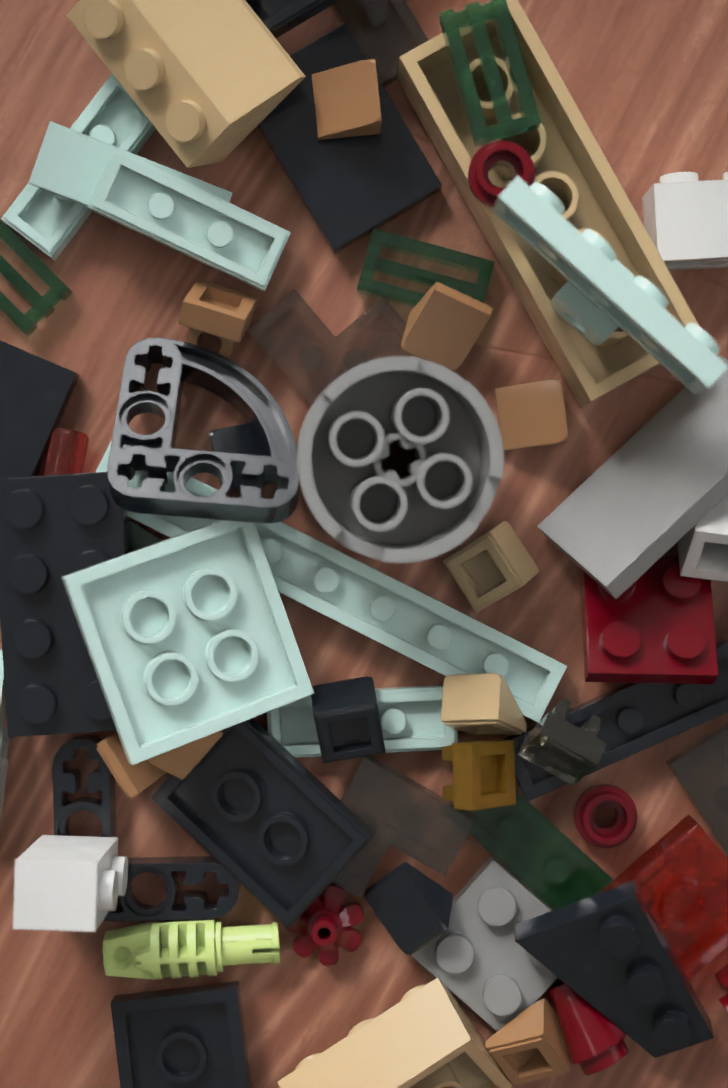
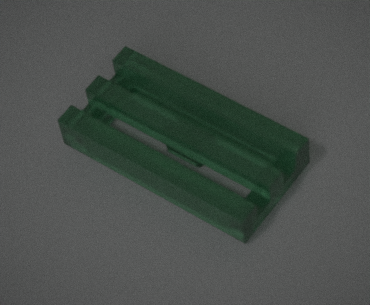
(475, 17)
(420, 249)
(43, 305)

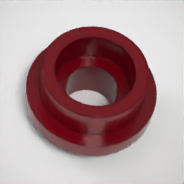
(498, 154)
(621, 826)

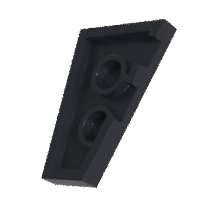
(621, 966)

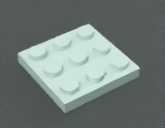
(187, 637)

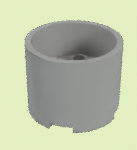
(445, 485)

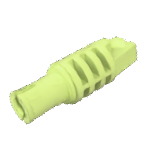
(187, 948)

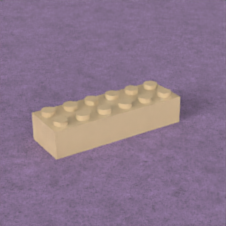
(568, 165)

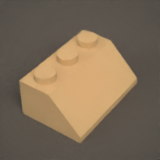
(191, 67)
(412, 1045)

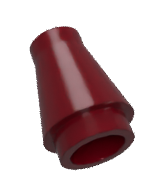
(587, 1033)

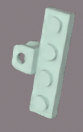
(603, 291)

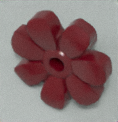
(337, 918)

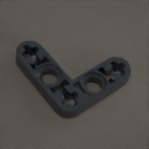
(131, 909)

